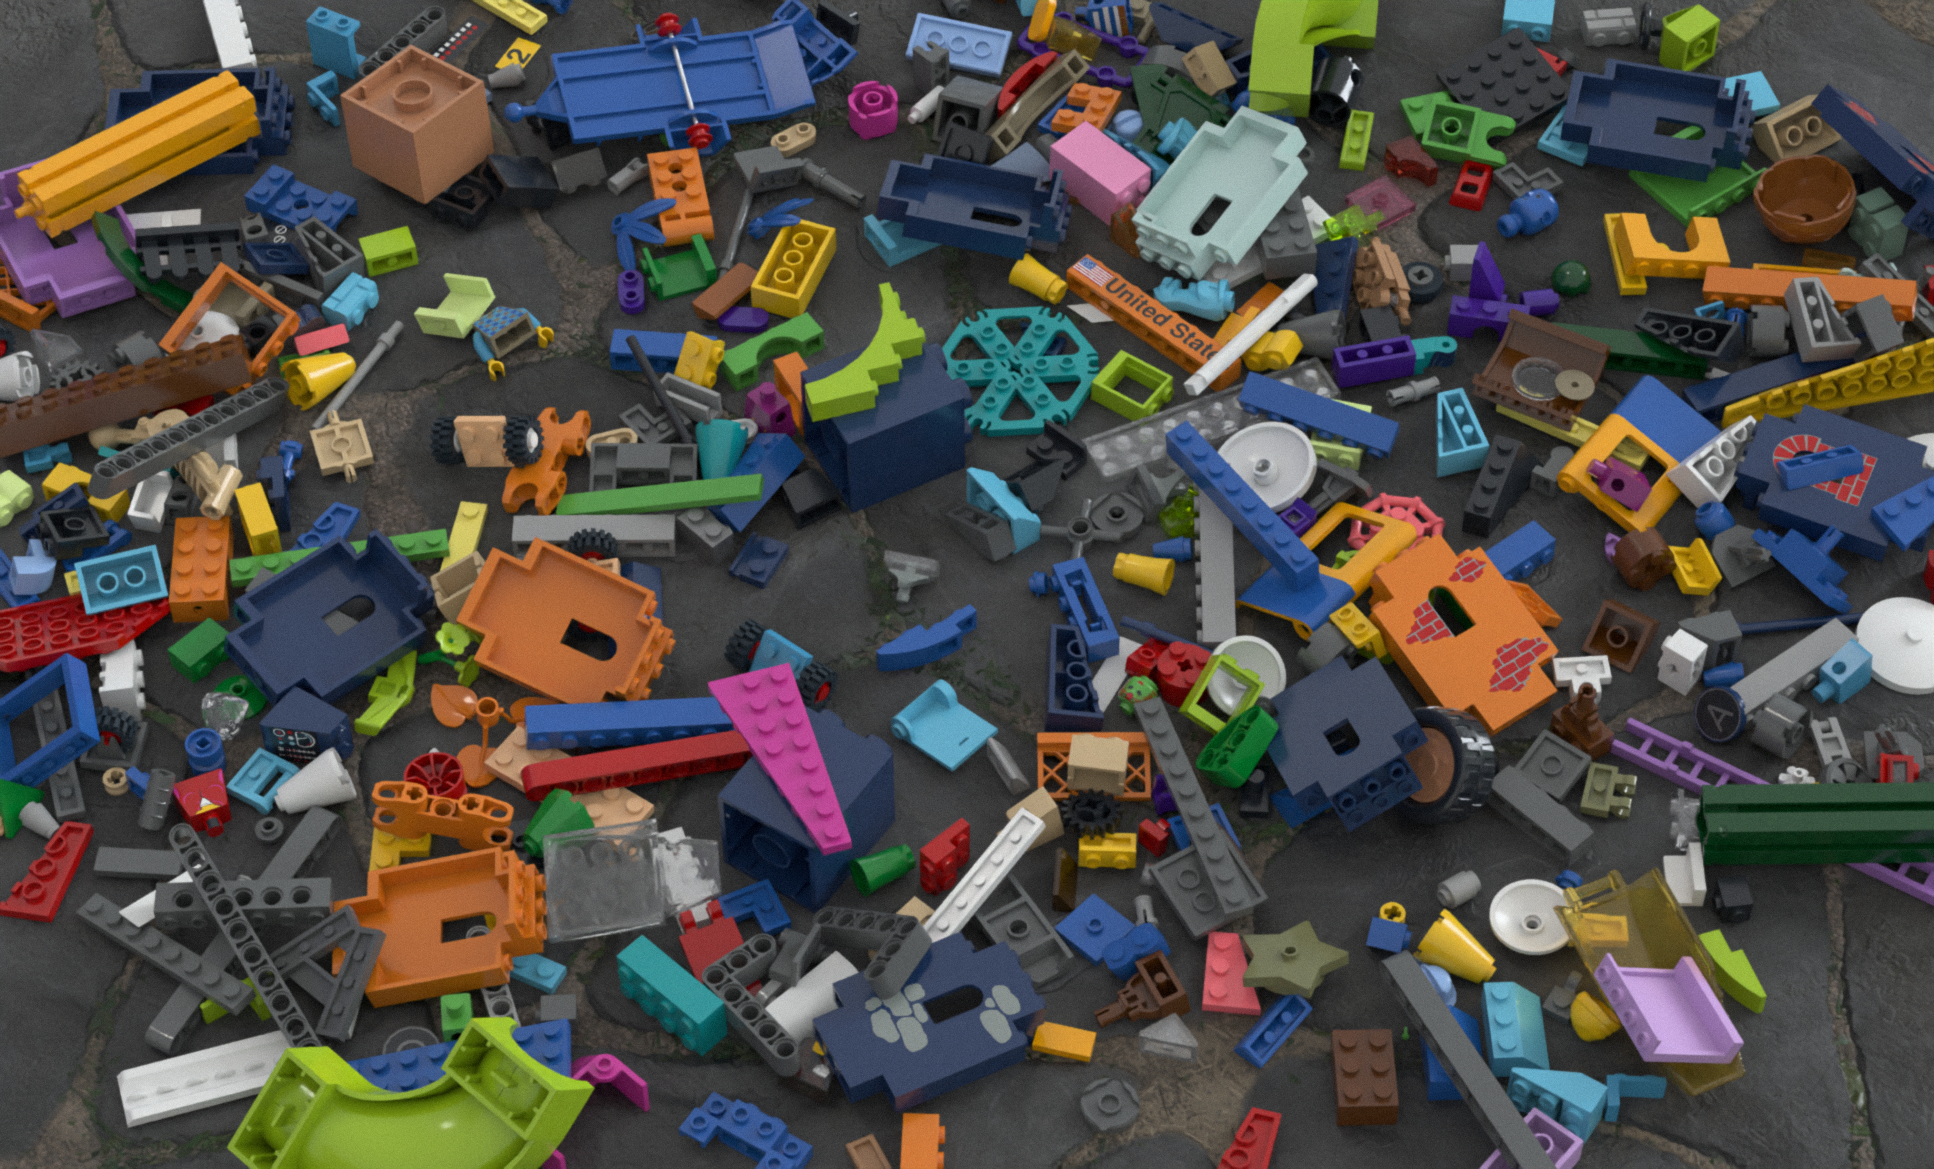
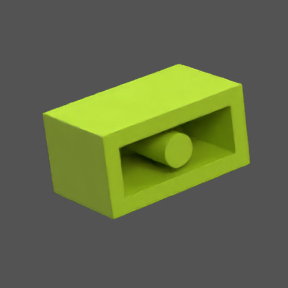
(388, 251)

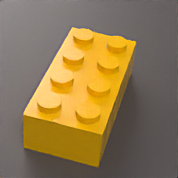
(793, 268)

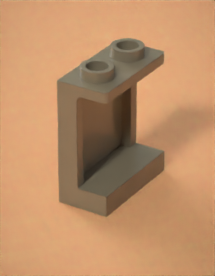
(239, 304)

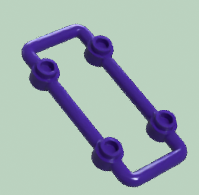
(1104, 75)

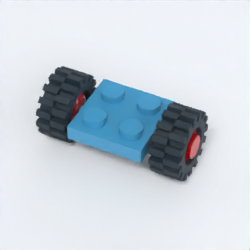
(759, 648)

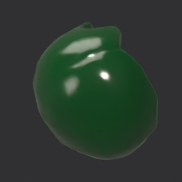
(1571, 278)

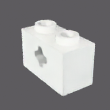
(1682, 661)

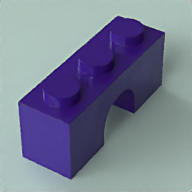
(1470, 313)

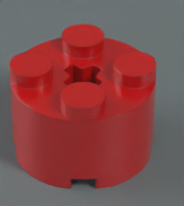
(1179, 670)

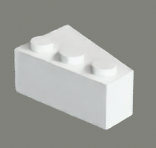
(123, 680)

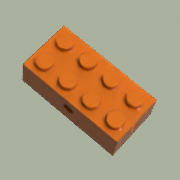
(201, 569)

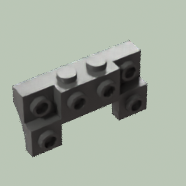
(641, 464)

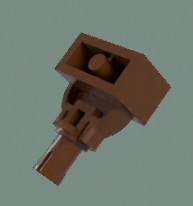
(1581, 726)
(1148, 994)

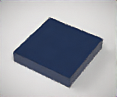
(275, 258)

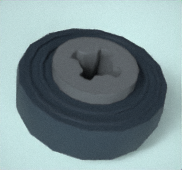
(1423, 280)

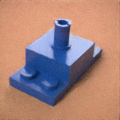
(1810, 562)

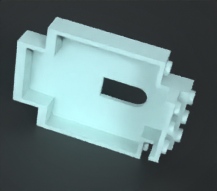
(1245, 164)

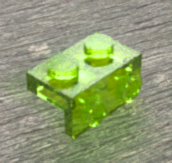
(1351, 222)

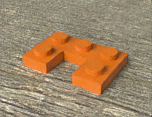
(1099, 105)

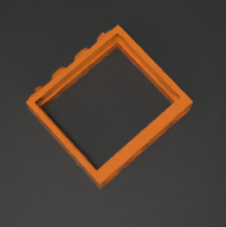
(203, 301)

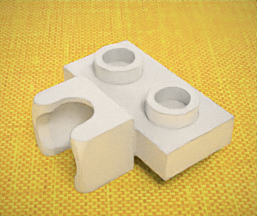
(1582, 670)

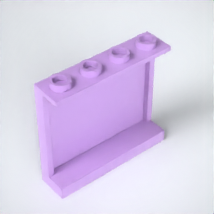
(1670, 1012)

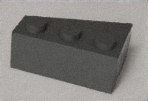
(327, 254)

